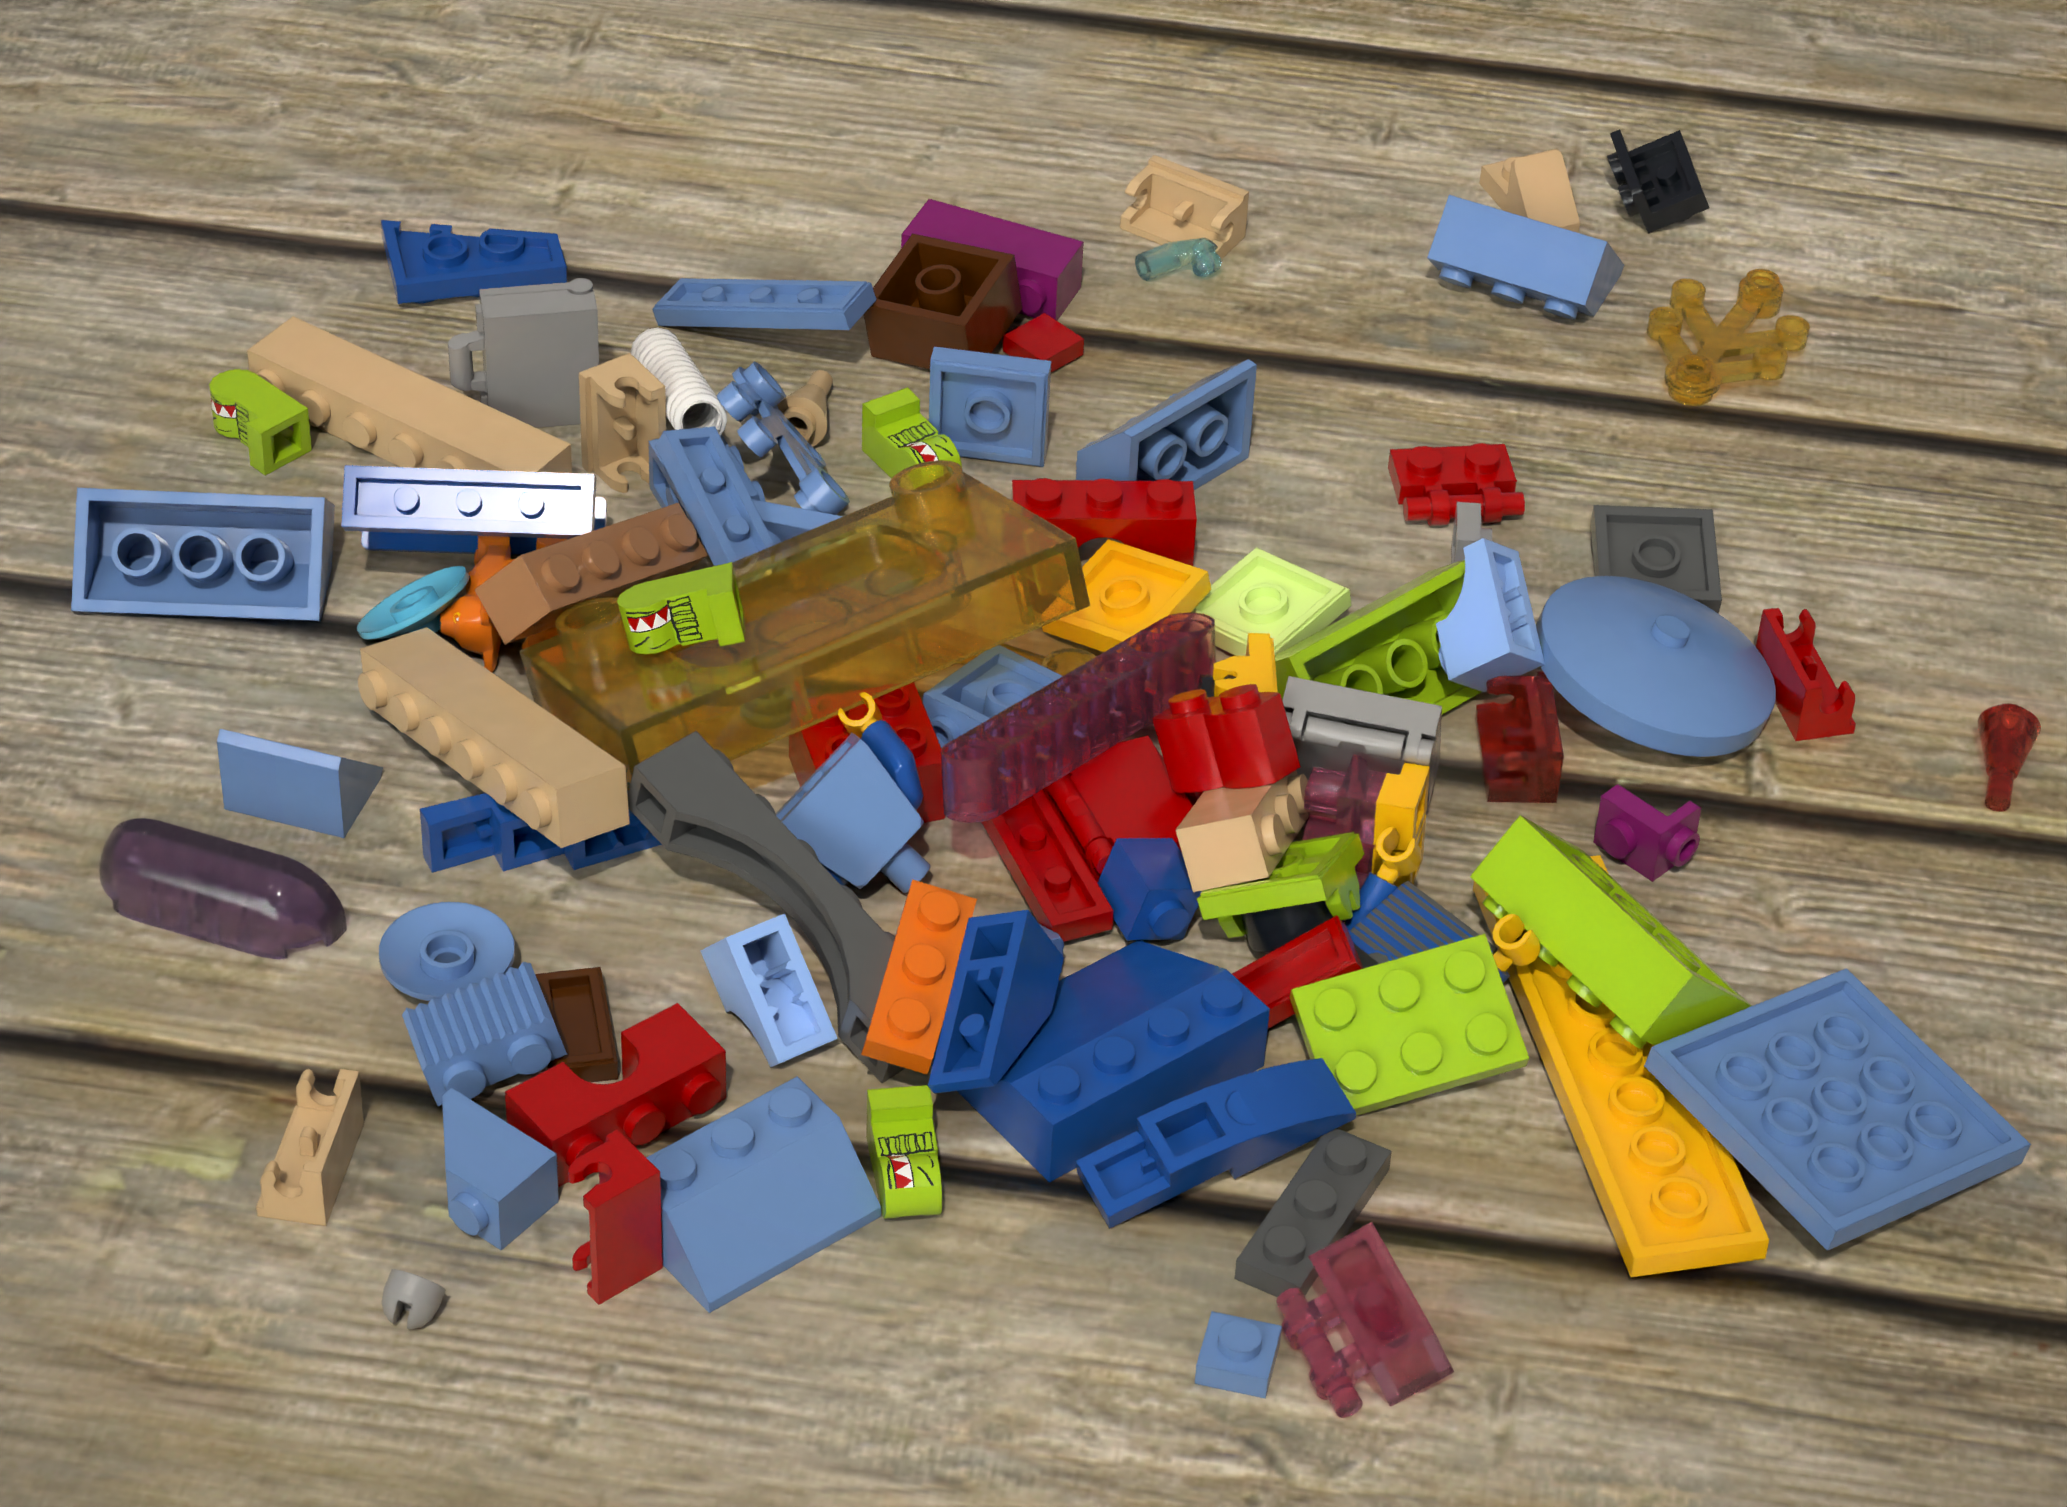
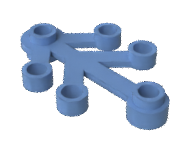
(760, 393)

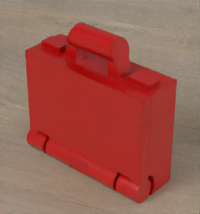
(1116, 797)

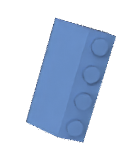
(202, 554)

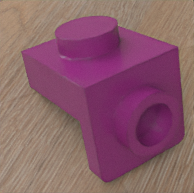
(1645, 836)

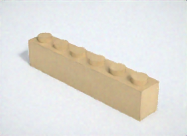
(396, 409)
(495, 737)

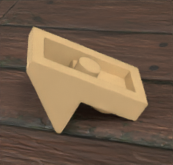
(1533, 188)

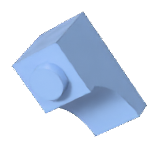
(1492, 622)
(770, 989)

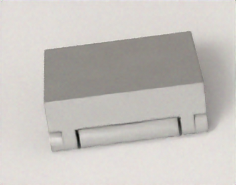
(532, 350)
(1340, 721)

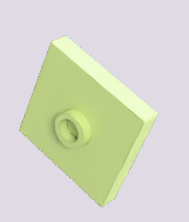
(1271, 598)

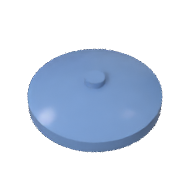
(1655, 666)

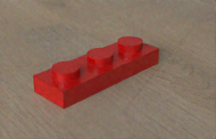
(1050, 869)

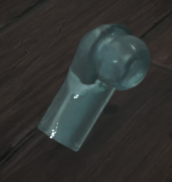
(1177, 254)

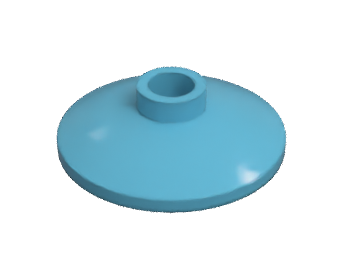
(414, 605)

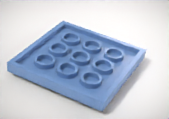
(1836, 1107)

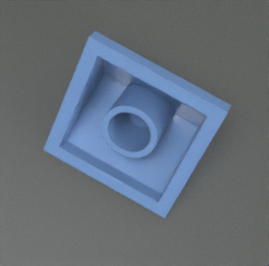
(293, 783)

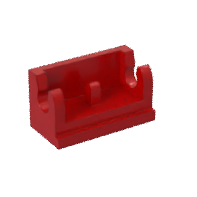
(1802, 683)
(622, 1217)

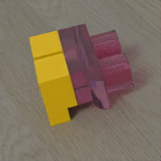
(1368, 805)

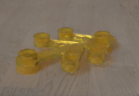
(1698, 376)

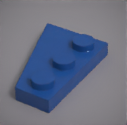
(455, 265)

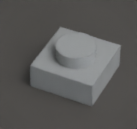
(1467, 529)

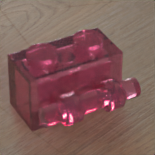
(1381, 1316)

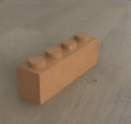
(597, 564)

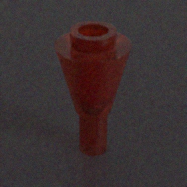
(2006, 740)

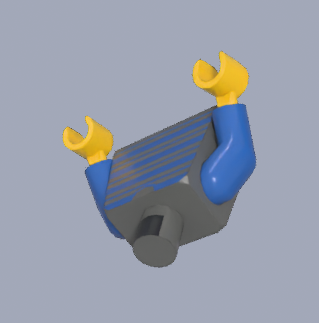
(1407, 921)

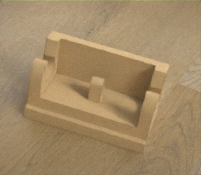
(1185, 205)
(618, 416)
(313, 1152)

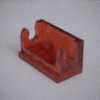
(1520, 741)

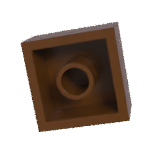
(942, 298)

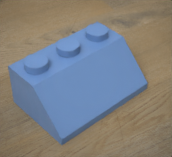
(1523, 258)
(1182, 438)
(759, 1193)

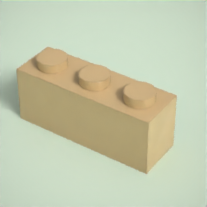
(1241, 832)

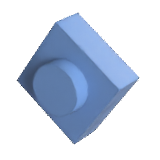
(1238, 1354)

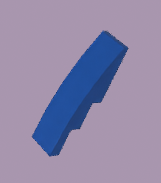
(482, 828)

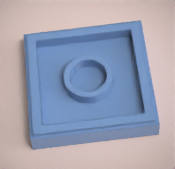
(991, 404)

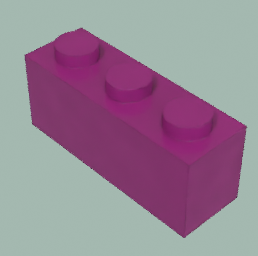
(1045, 262)

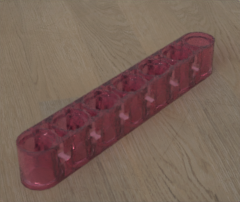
(1074, 718)

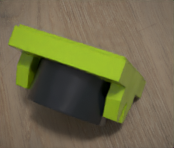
(1304, 890)

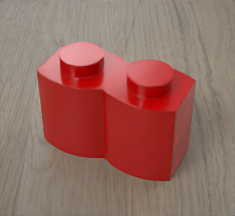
(1225, 739)

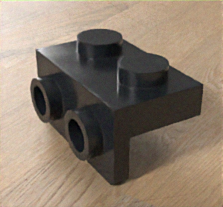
(1657, 180)

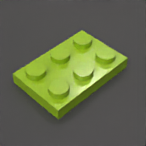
(1412, 1025)

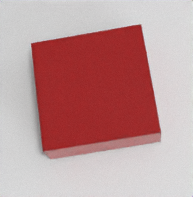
(1044, 340)

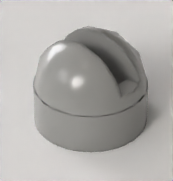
(411, 1294)

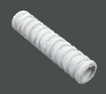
(687, 393)

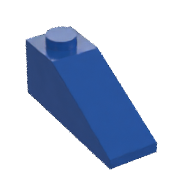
(996, 1000)

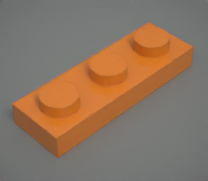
(918, 977)

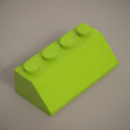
(1386, 645)
(1602, 937)

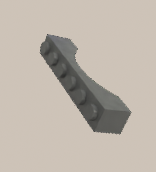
(709, 813)

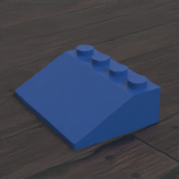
(1118, 1046)

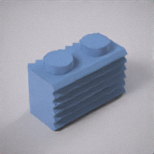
(484, 1033)

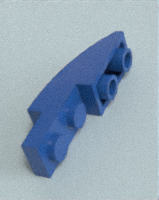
(1214, 1131)

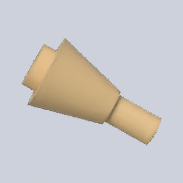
(808, 407)

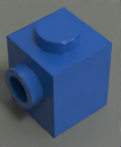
(1149, 889)

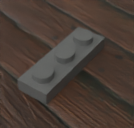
(1313, 1212)

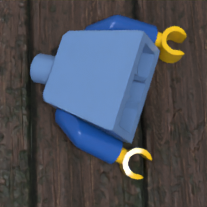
(862, 806)

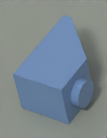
(494, 1172)

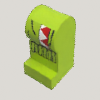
(260, 417)
(900, 436)
(683, 610)
(904, 1151)

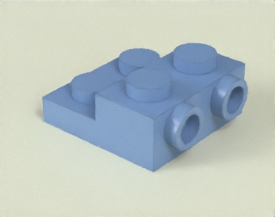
(982, 691)

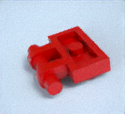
(1436, 478)

